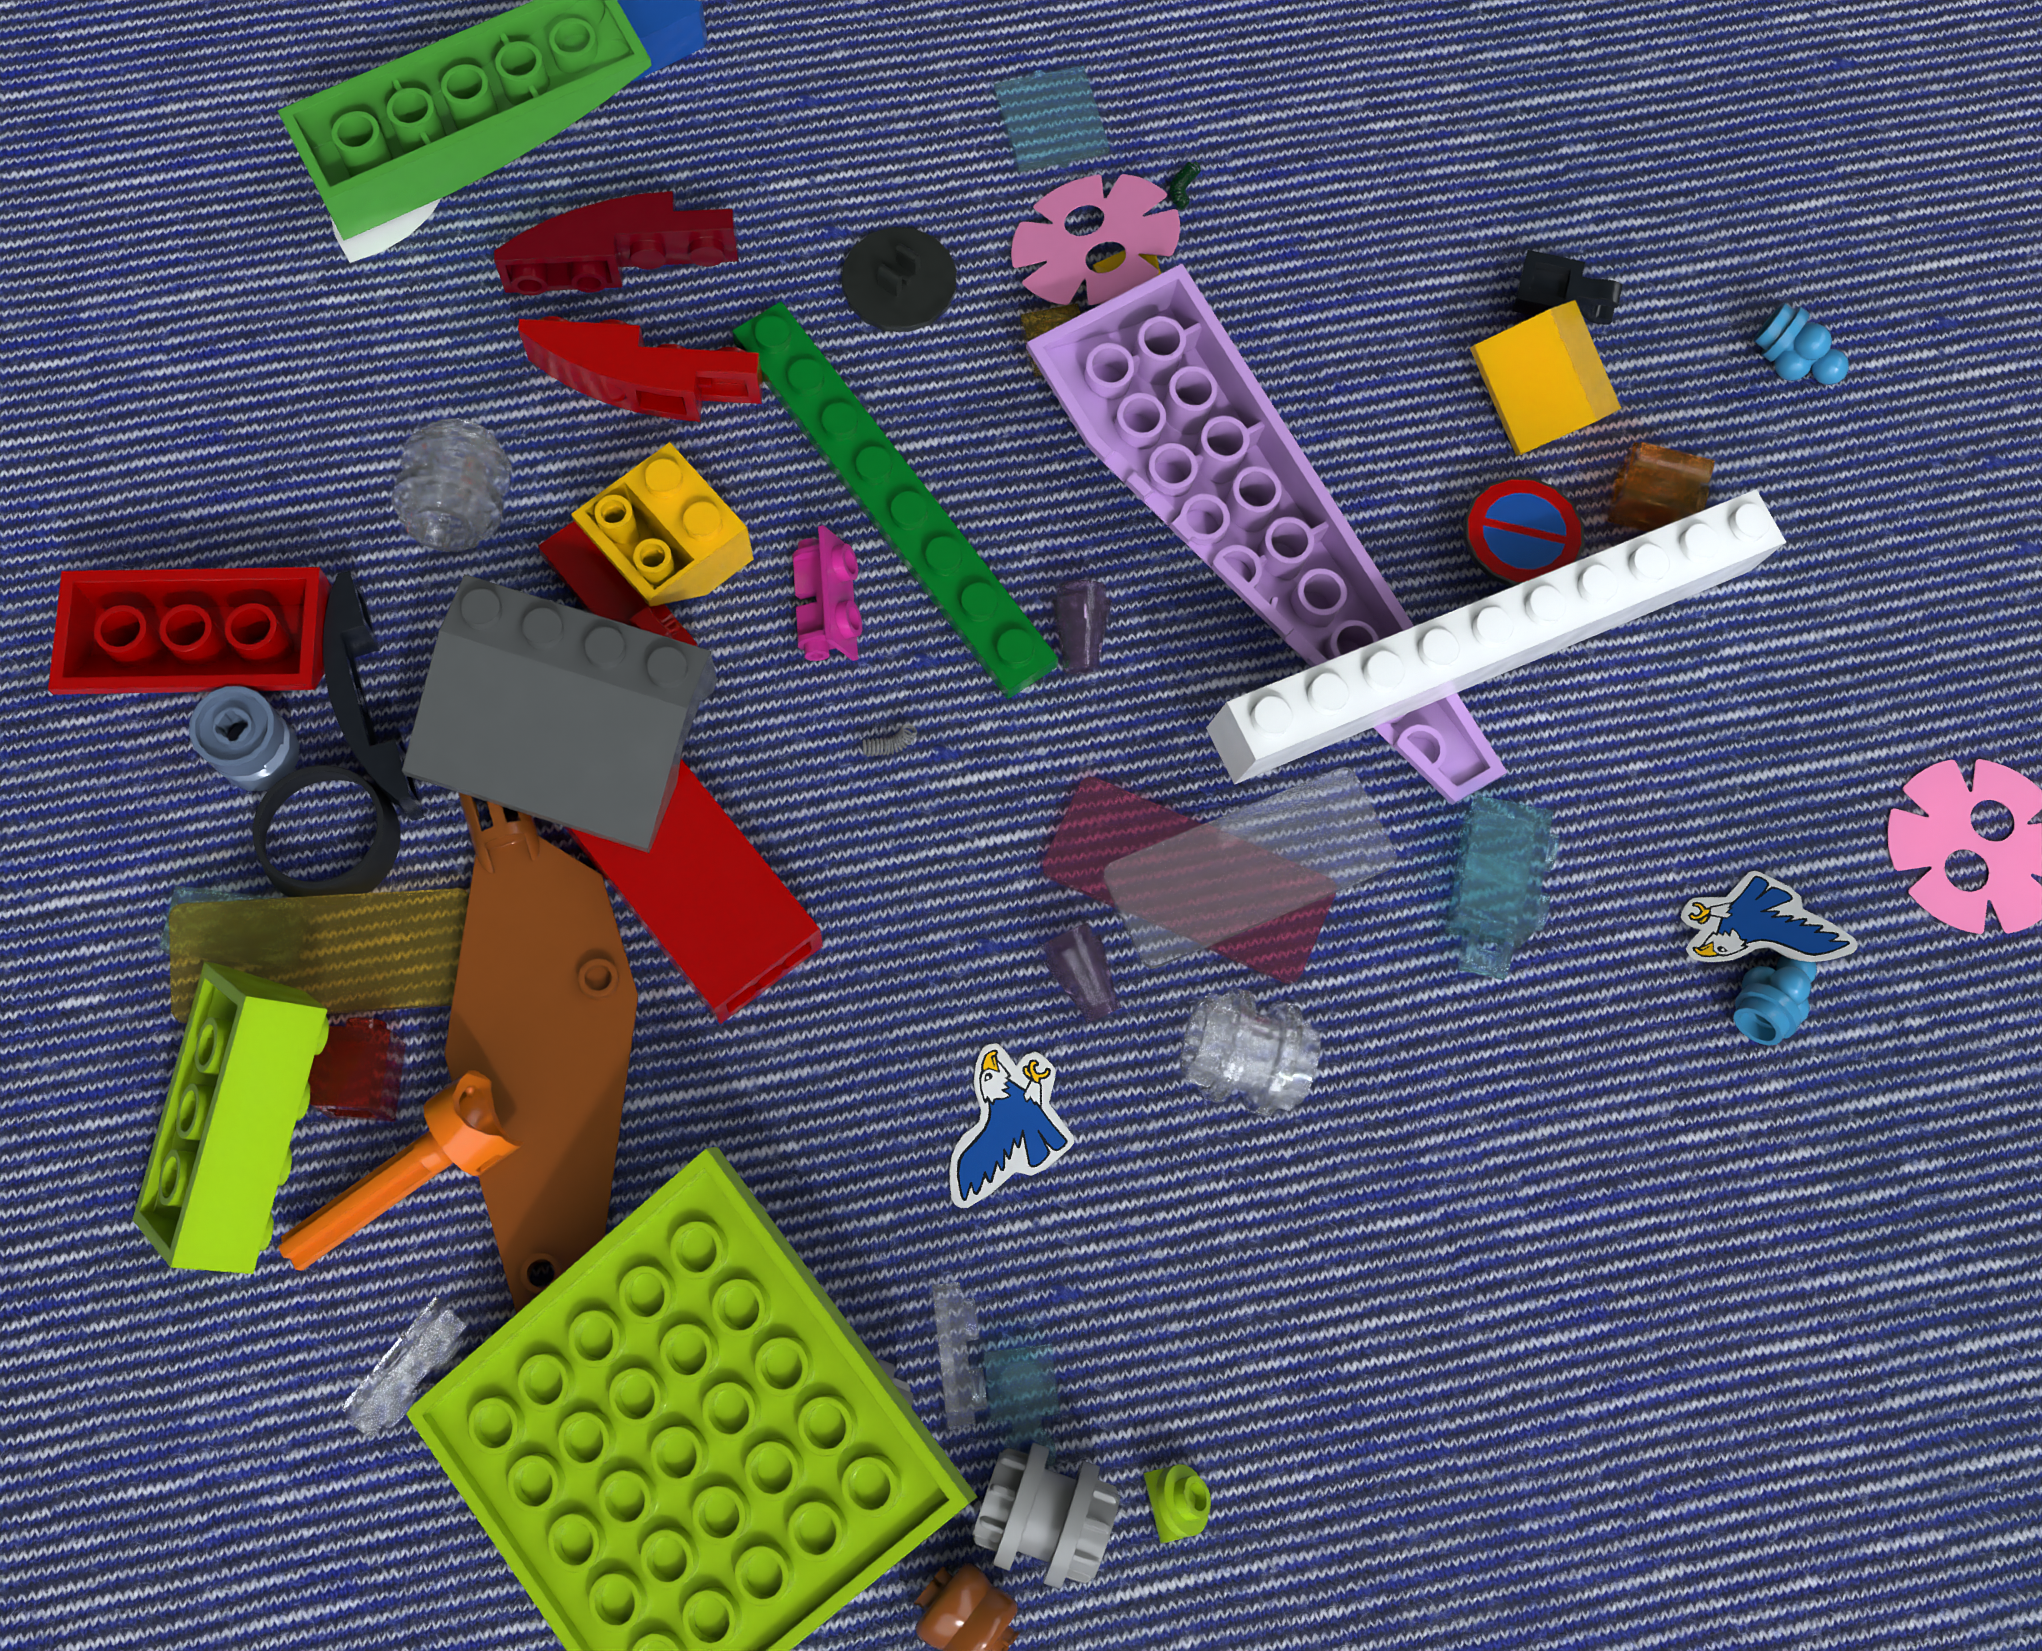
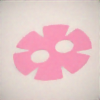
(1067, 253)
(1929, 840)

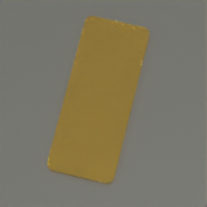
(337, 948)

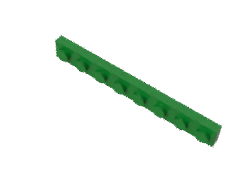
(897, 502)

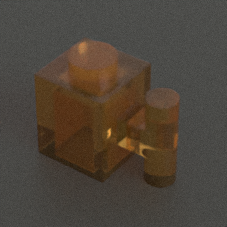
(1658, 487)

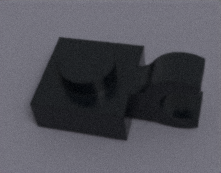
(1555, 280)

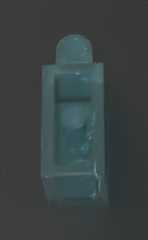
(1499, 881)

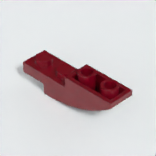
(594, 242)

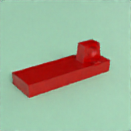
(602, 587)

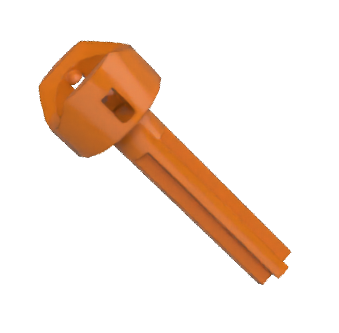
(460, 1132)

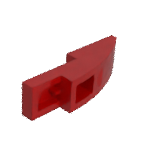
(616, 368)

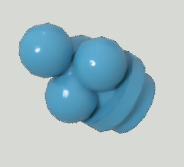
(1800, 345)
(1774, 1001)

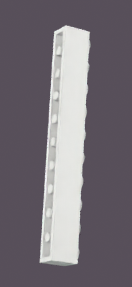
(1491, 636)

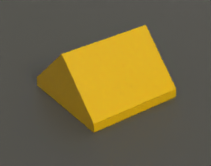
(1545, 377)

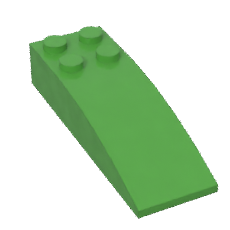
(460, 107)

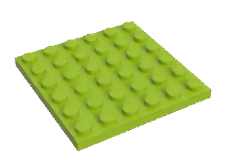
(688, 1437)

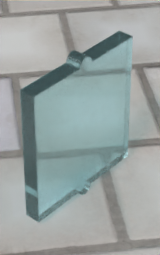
(1051, 118)

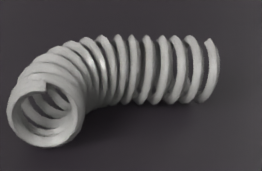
(891, 743)

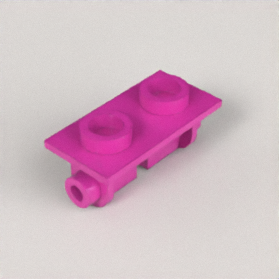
(826, 571)

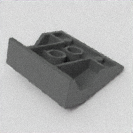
(557, 712)

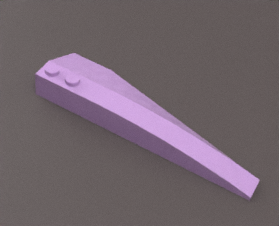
(1208, 453)

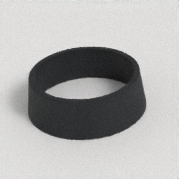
(367, 872)

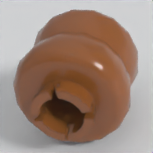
(966, 1612)

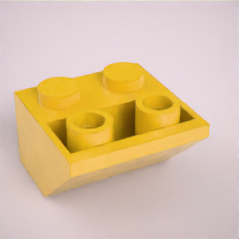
(666, 530)

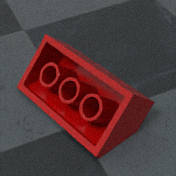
(189, 630)

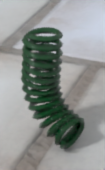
(1187, 173)

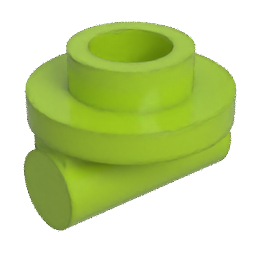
(1178, 1502)

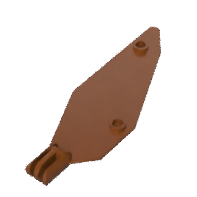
(551, 1022)

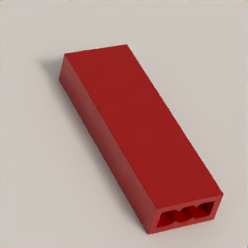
(708, 901)

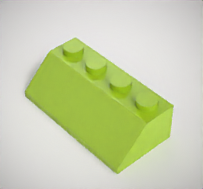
(229, 1120)

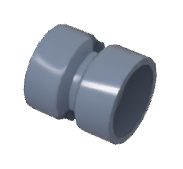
(244, 738)

